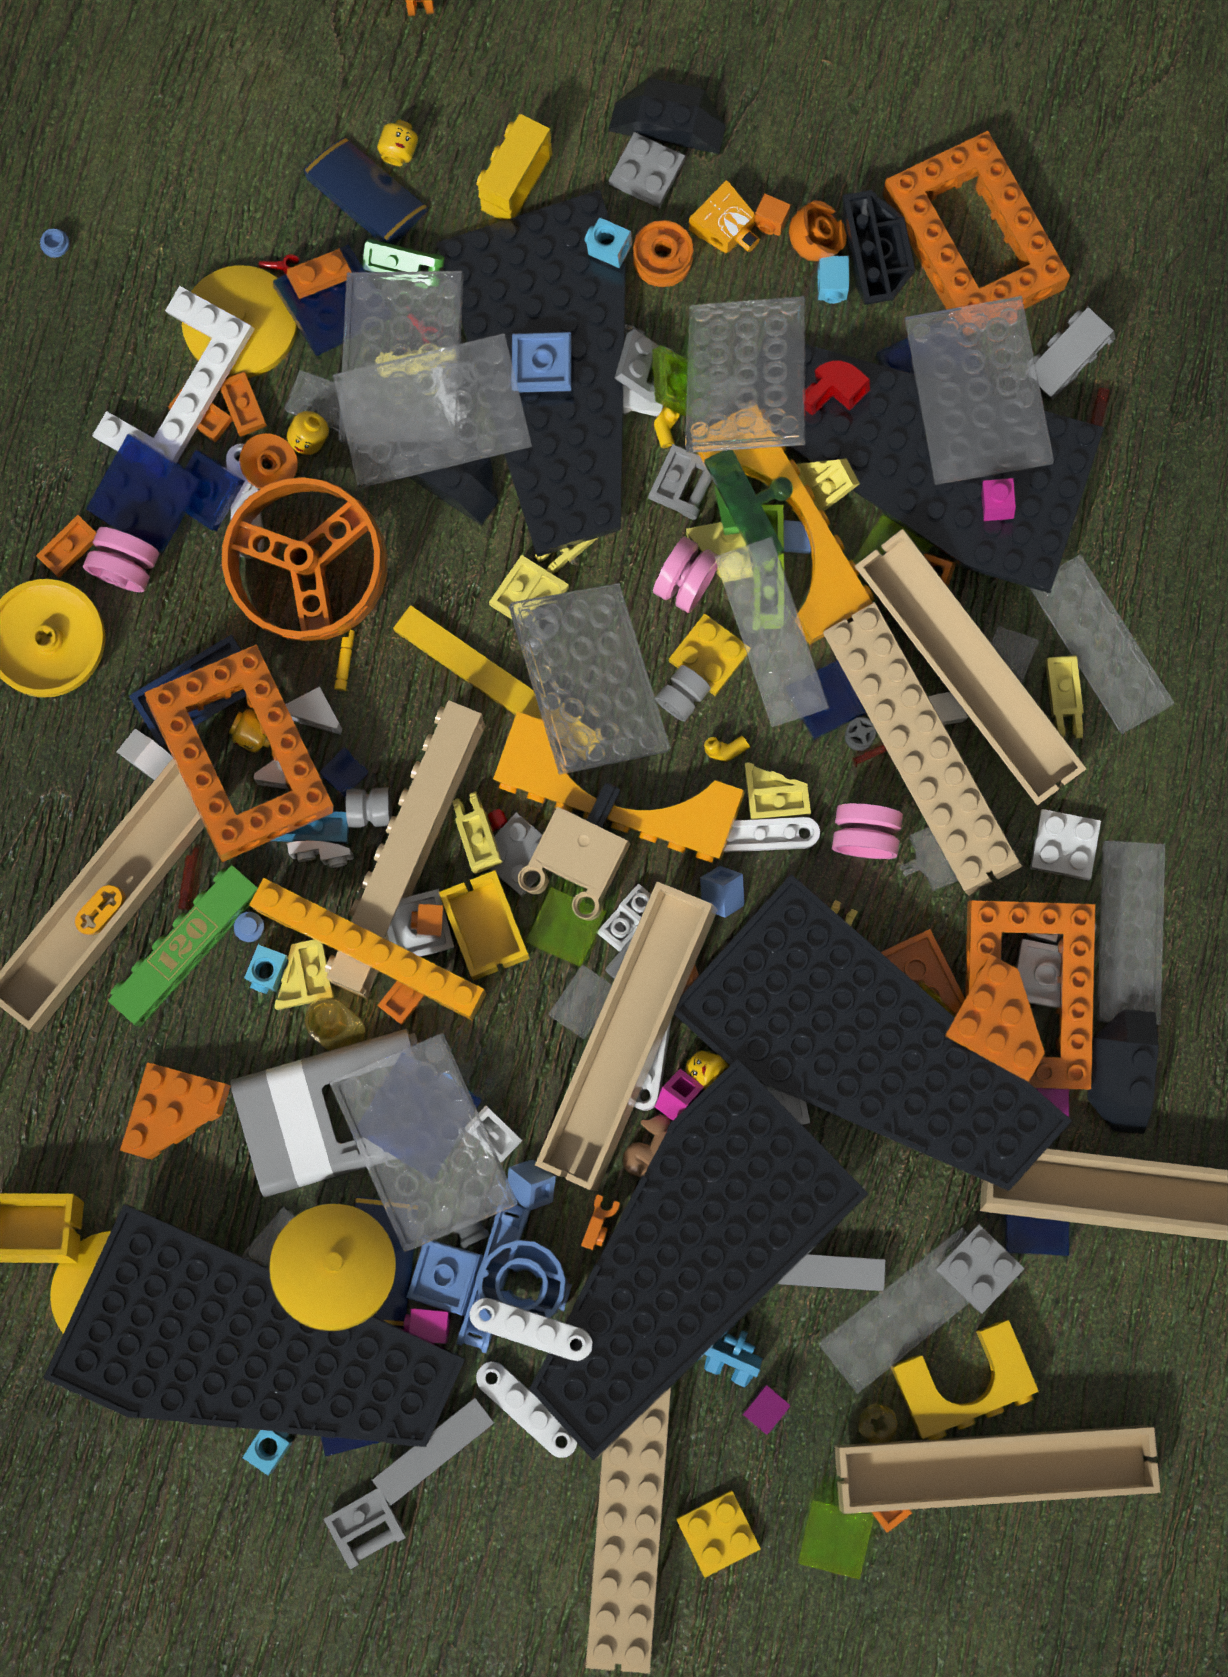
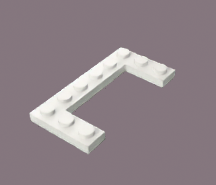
(227, 342)

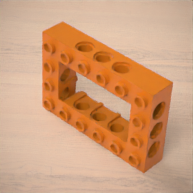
(910, 194)
(241, 832)
(1077, 923)

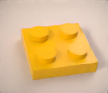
(710, 653)
(718, 1533)

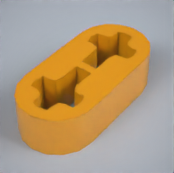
(95, 905)

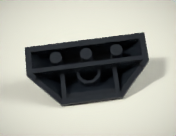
(670, 115)
(876, 247)
(465, 487)
(1125, 1070)

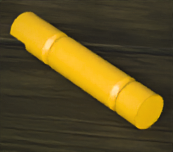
(344, 661)

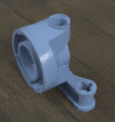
(507, 1252)

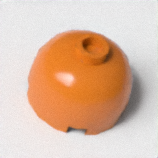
(816, 232)

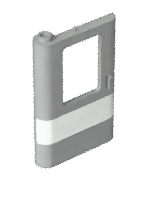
(289, 1119)

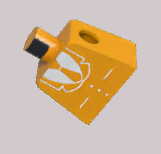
(725, 220)

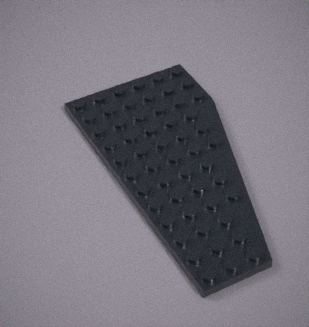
(541, 279)
(892, 463)
(859, 1038)
(701, 1242)
(203, 1341)

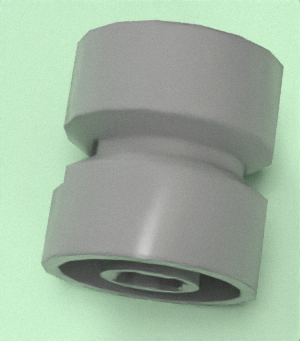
(685, 690)
(368, 807)

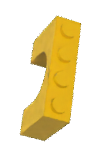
(1008, 1383)

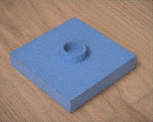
(542, 361)
(445, 1277)

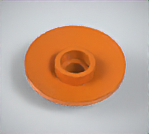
(270, 449)

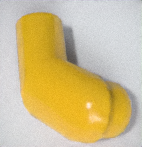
(663, 426)
(724, 751)

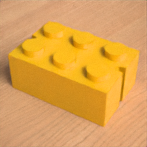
(514, 168)
(484, 925)
(40, 1228)

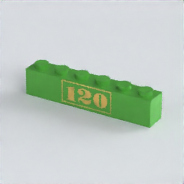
(183, 947)

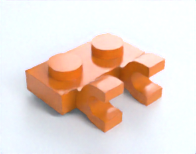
(596, 1232)

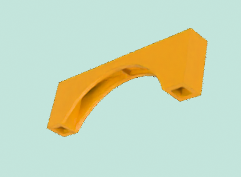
(834, 585)
(696, 824)
(368, 948)

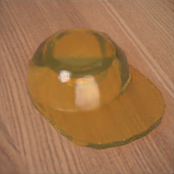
(333, 1024)

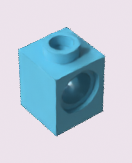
(614, 252)
(833, 278)
(266, 956)
(262, 1460)

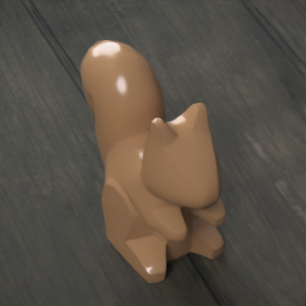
(638, 1154)

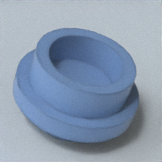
(54, 243)
(249, 927)

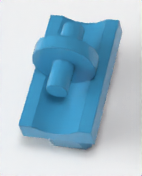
(737, 1354)

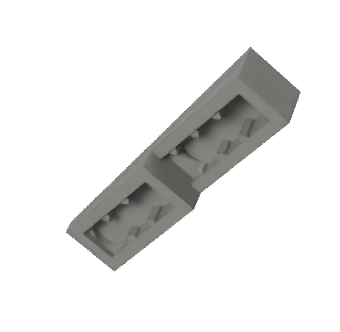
(838, 1273)
(442, 1445)

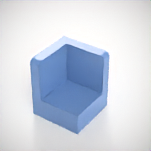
(723, 890)
(531, 1184)

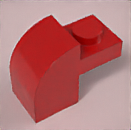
(836, 380)

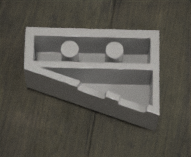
(1071, 351)

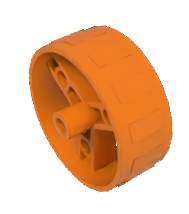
(244, 539)

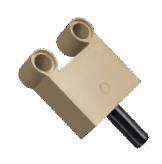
(579, 852)

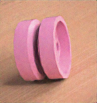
(121, 559)
(686, 574)
(867, 831)

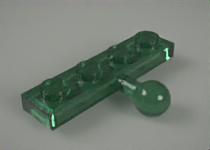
(741, 499)

